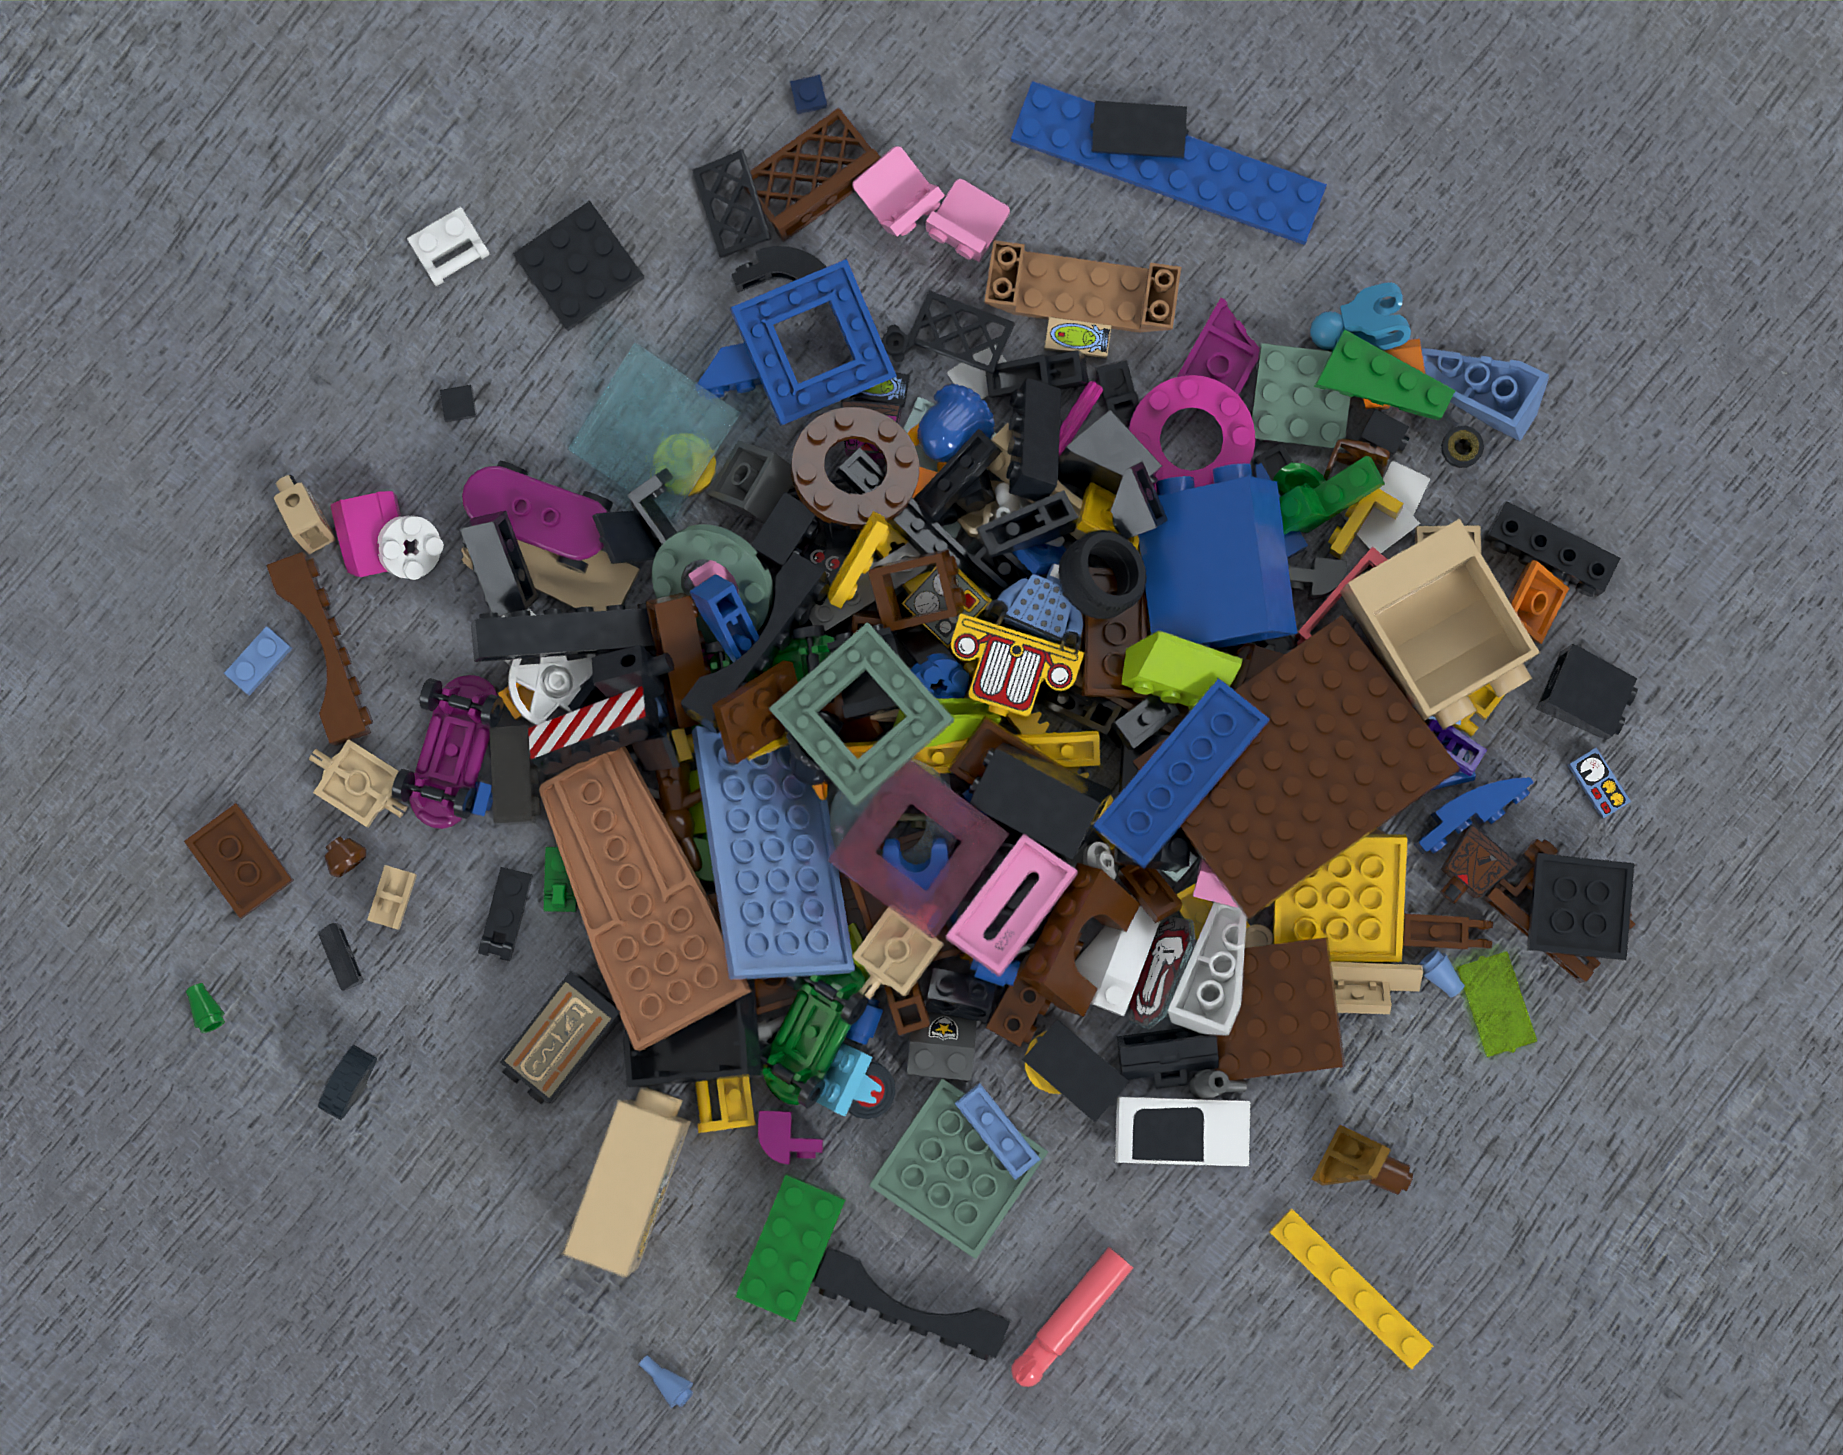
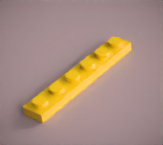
(1351, 1288)

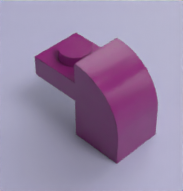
(777, 1138)

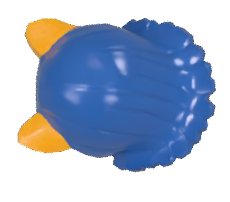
(951, 423)

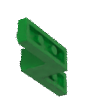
(1308, 508)

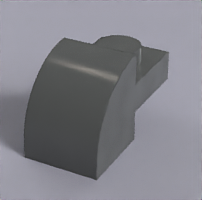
(1321, 578)

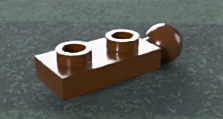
(1149, 890)

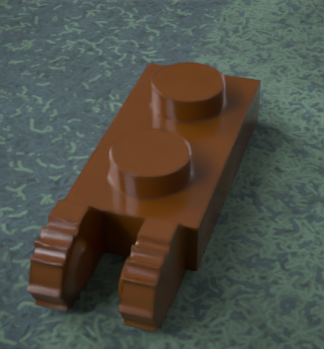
(1443, 932)

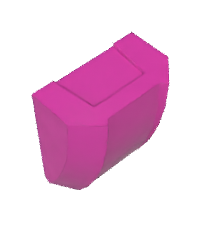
(358, 528)

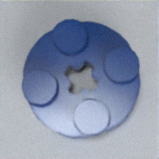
(949, 670)

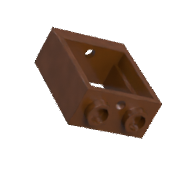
(886, 596)

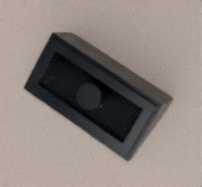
(340, 956)

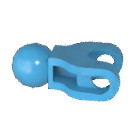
(1365, 317)

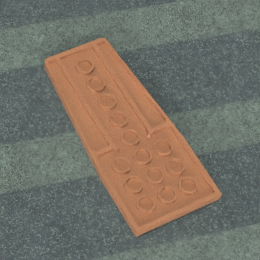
(638, 899)

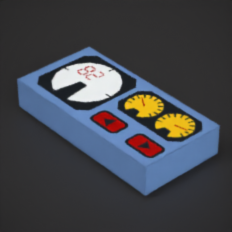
(1599, 783)

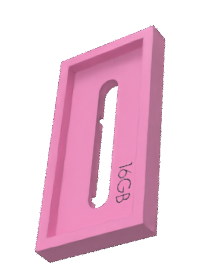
(1022, 860)

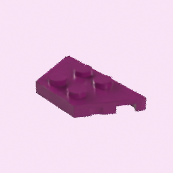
(1223, 350)

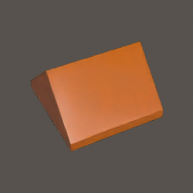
(1537, 599)

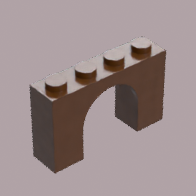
(1052, 962)

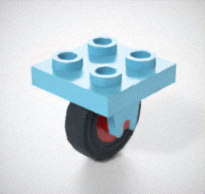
(857, 1085)

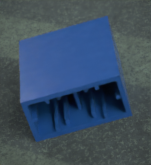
(1219, 561)

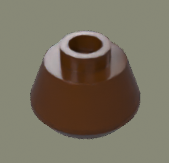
(343, 856)

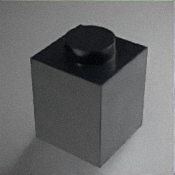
(1385, 432)

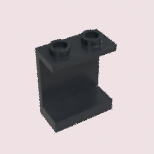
(864, 694)

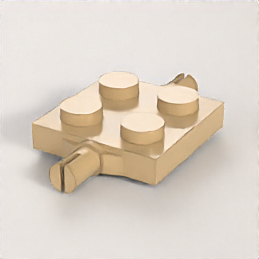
(357, 783)
(895, 954)

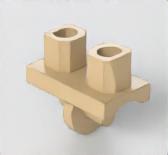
(392, 897)

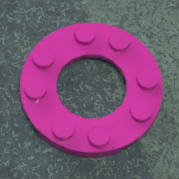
(1203, 394)

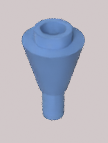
(672, 1386)

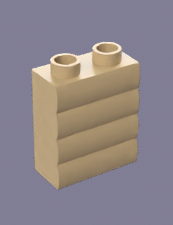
(1441, 625)

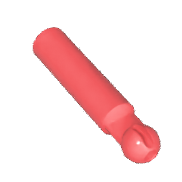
(1071, 1317)

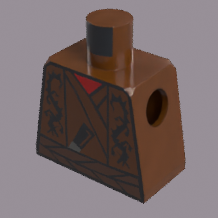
(1474, 865)

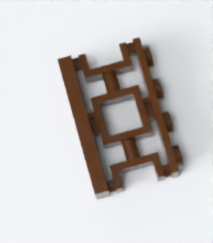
(1518, 918)

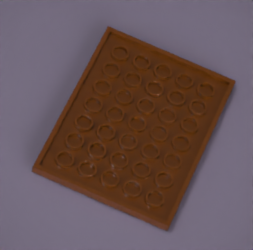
(1320, 774)

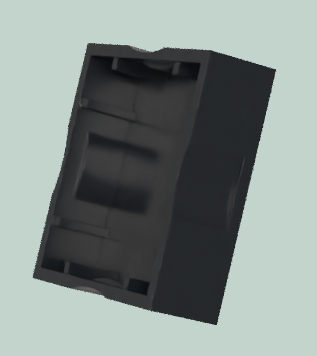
(707, 1050)

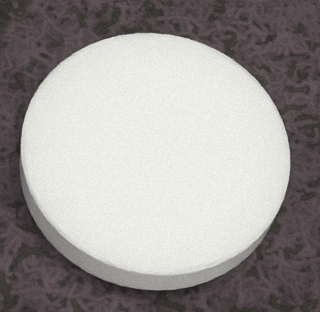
(1099, 856)

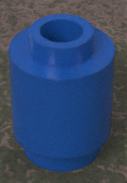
(1007, 977)
(867, 1023)

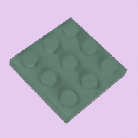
(1289, 405)

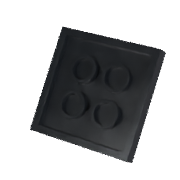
(578, 265)
(1580, 906)

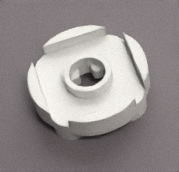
(391, 547)

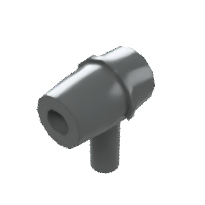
(1212, 1083)

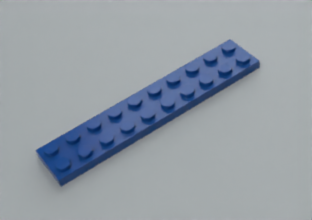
(1205, 178)

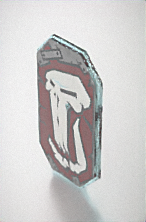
(1162, 971)

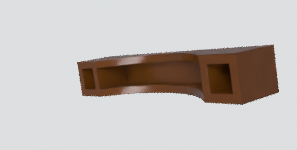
(341, 709)
(909, 1010)

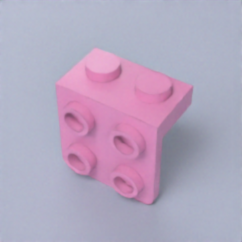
(897, 192)
(967, 220)

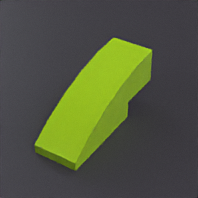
(967, 717)

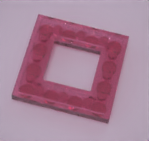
(921, 908)

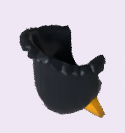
(804, 766)

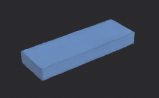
(997, 1131)

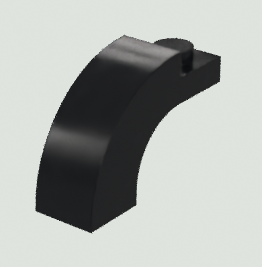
(776, 263)

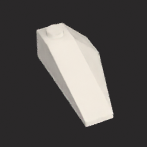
(1116, 961)
(1213, 978)

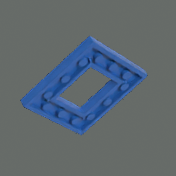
(839, 288)

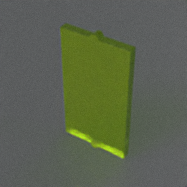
(1496, 1004)

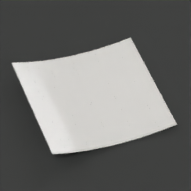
(1382, 530)

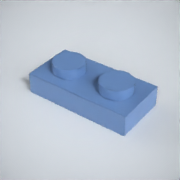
(258, 660)

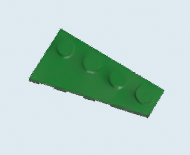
(1373, 374)

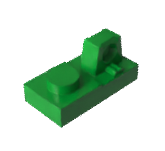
(557, 886)

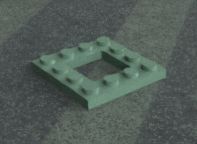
(862, 776)

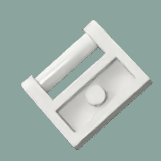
(443, 238)

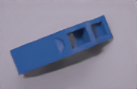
(1481, 803)

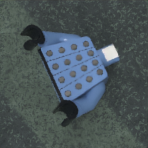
(1040, 610)

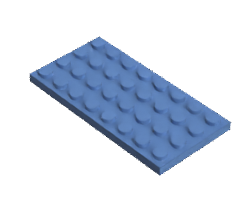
(771, 866)

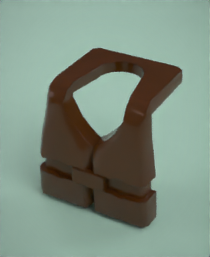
(1357, 451)

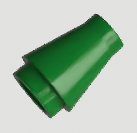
(205, 1011)

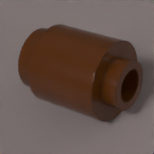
(1393, 1176)

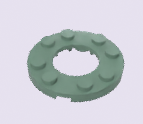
(728, 550)

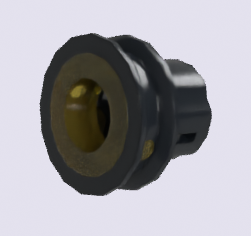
(1471, 441)

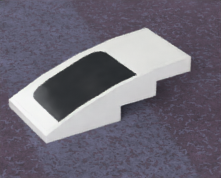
(1182, 1131)

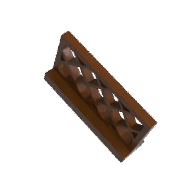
(827, 194)

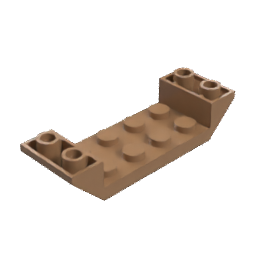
(1082, 289)

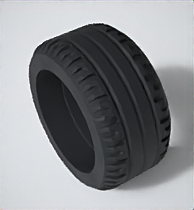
(1122, 559)

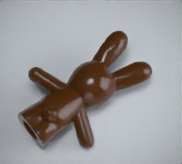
(674, 804)

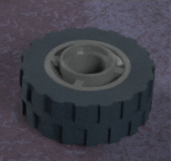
(347, 1082)

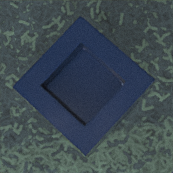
(808, 94)

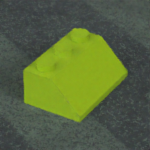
(1176, 668)

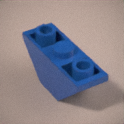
(730, 371)

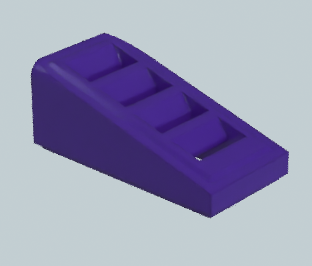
(1462, 740)

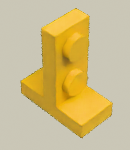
(1357, 515)

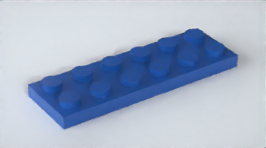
(1181, 773)

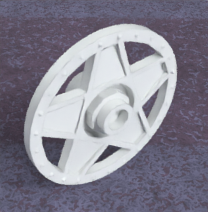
(553, 683)

